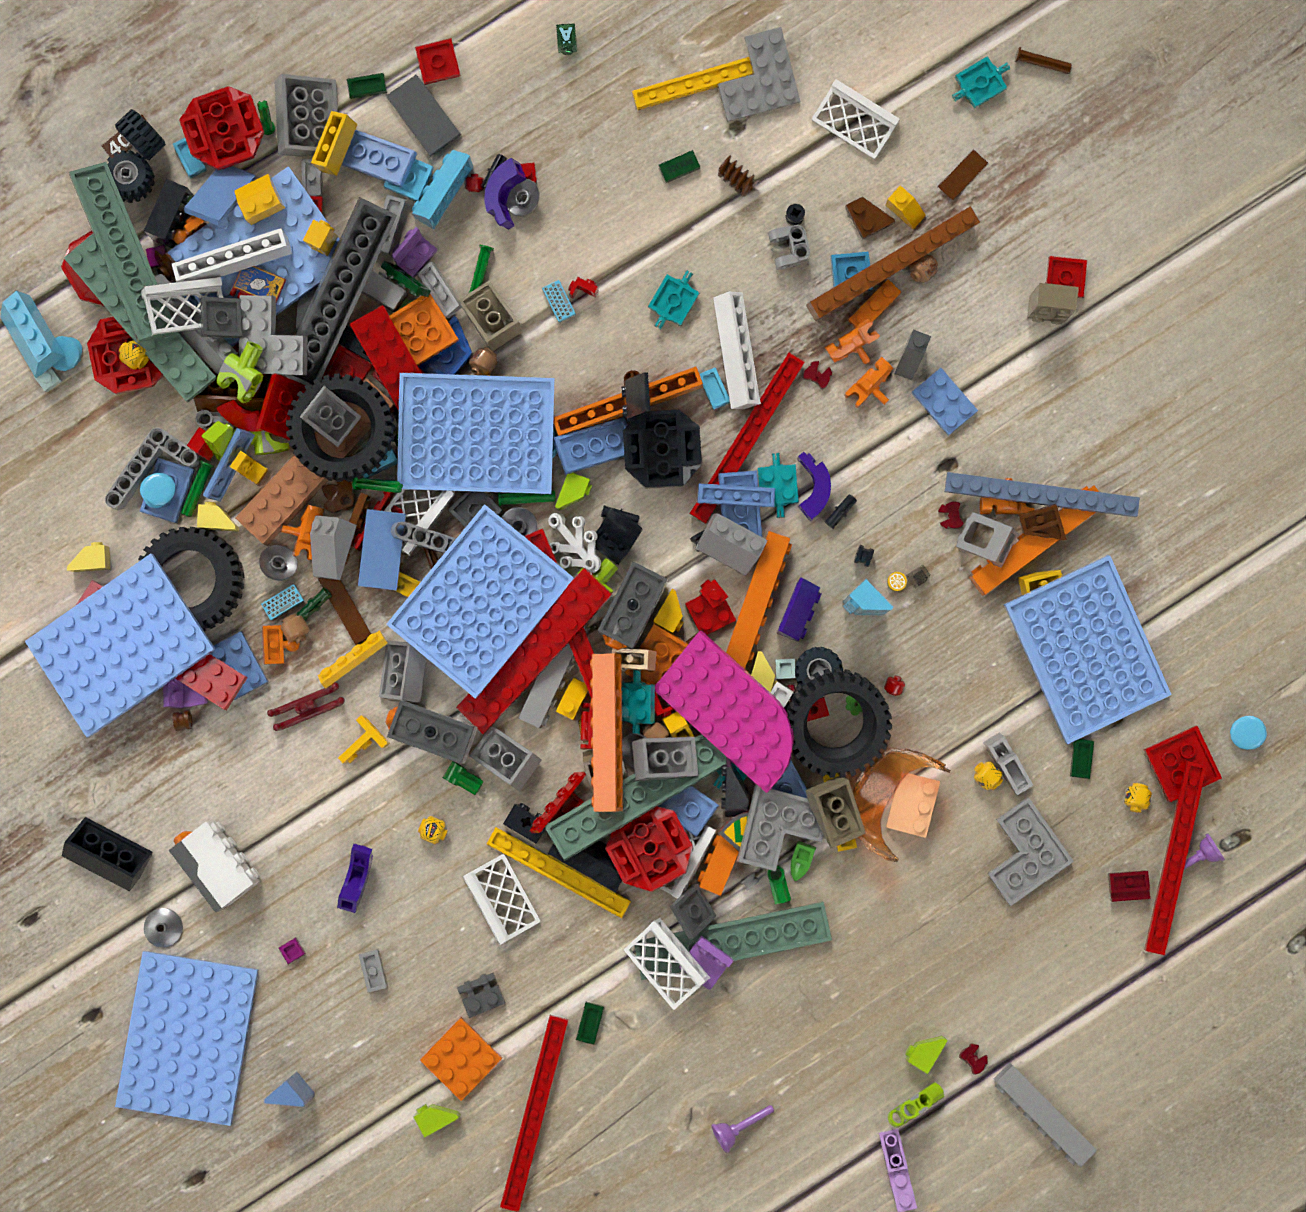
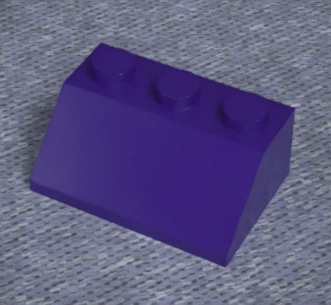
(799, 610)

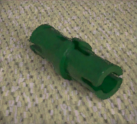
(315, 603)

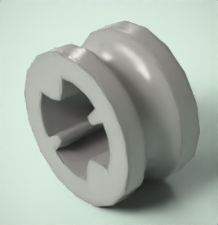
(750, 881)

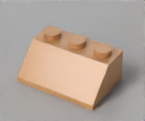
(913, 805)

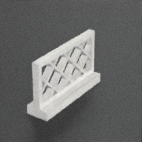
(863, 104)
(178, 290)
(429, 517)
(697, 856)
(486, 907)
(680, 955)

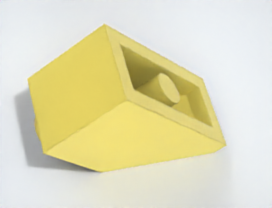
(214, 518)
(91, 559)
(762, 672)

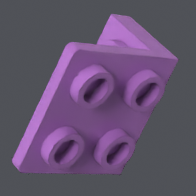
(413, 252)
(181, 696)
(710, 959)

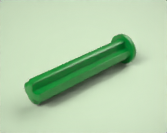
(265, 117)
(481, 266)
(377, 484)
(196, 489)
(519, 498)

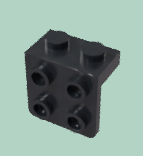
(616, 535)

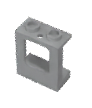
(999, 544)

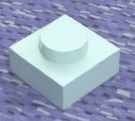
(48, 379)
(785, 668)

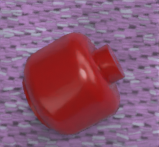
(473, 183)
(894, 685)

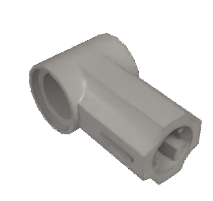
(214, 417)

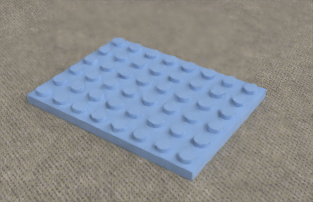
(301, 269)
(475, 433)
(480, 601)
(120, 645)
(1087, 649)
(187, 1038)

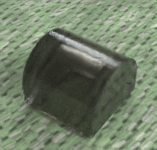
(918, 576)

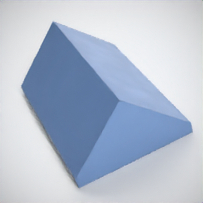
(292, 1092)

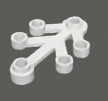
(576, 544)

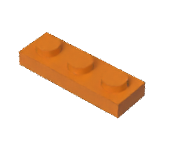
(875, 304)

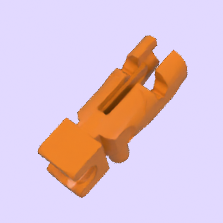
(853, 342)
(870, 382)
(1002, 506)
(303, 531)

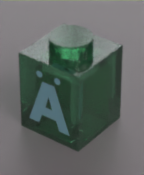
(566, 38)

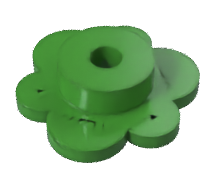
(854, 710)

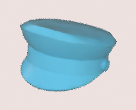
(72, 349)
(157, 489)
(1248, 732)

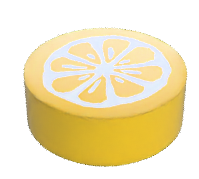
(896, 581)

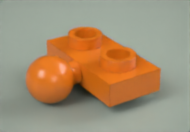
(192, 226)
(273, 645)

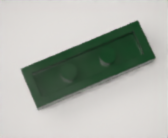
(405, 279)

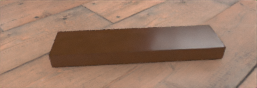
(346, 610)

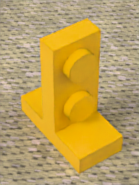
(249, 468)
(364, 741)

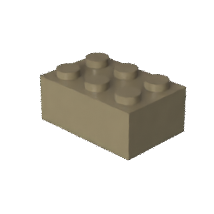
(1052, 303)

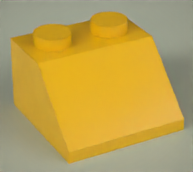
(259, 199)

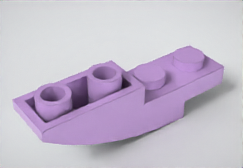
(897, 1170)

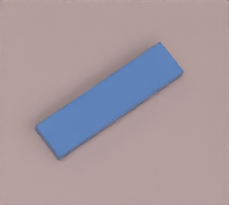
(224, 473)
(736, 495)

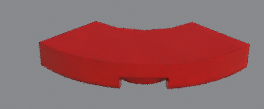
(239, 417)

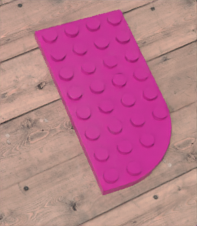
(730, 710)

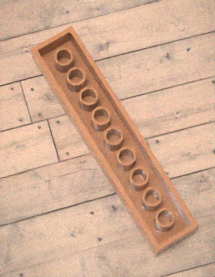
(296, 485)

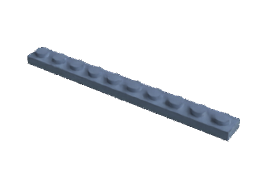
(1042, 494)

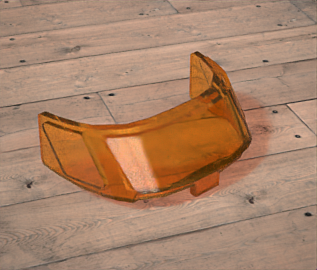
(876, 787)

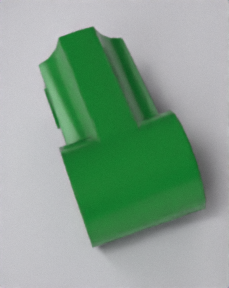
(461, 777)
(779, 887)

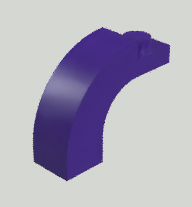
(498, 188)
(822, 486)
(356, 878)

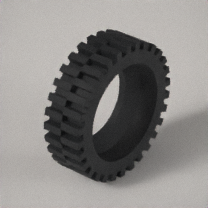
(303, 436)
(225, 564)
(857, 752)

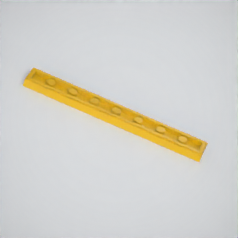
(691, 83)
(557, 872)

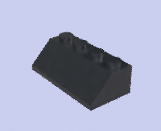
(106, 853)
(593, 864)

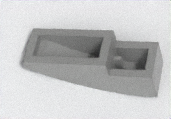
(1008, 763)

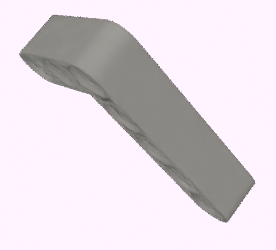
(146, 465)
(428, 537)

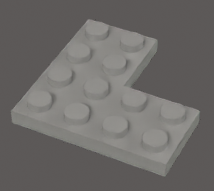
(770, 84)
(280, 352)
(768, 821)
(1038, 854)

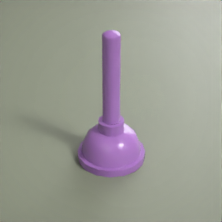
(1208, 850)
(726, 1134)

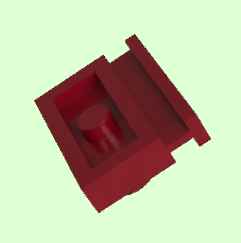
(1129, 885)

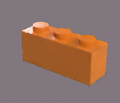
(719, 866)

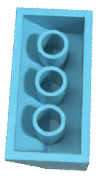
(443, 188)
(30, 333)
(866, 601)

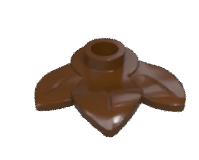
(165, 263)
(337, 494)

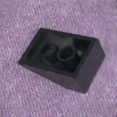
(637, 398)

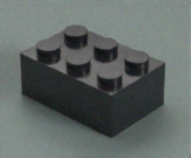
(168, 213)

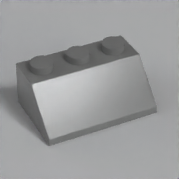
(731, 544)
(402, 672)

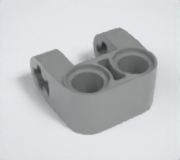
(795, 245)

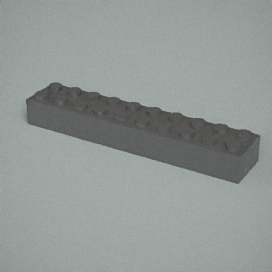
(342, 285)

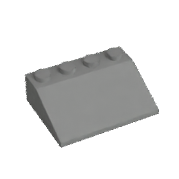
(302, 112)

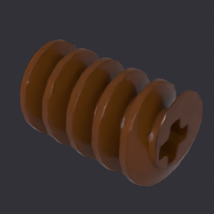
(737, 177)

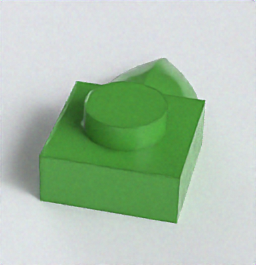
(801, 860)

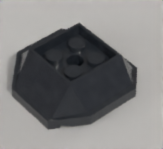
(665, 470)

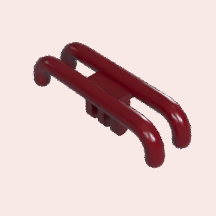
(306, 707)

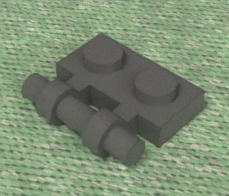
(484, 1000)

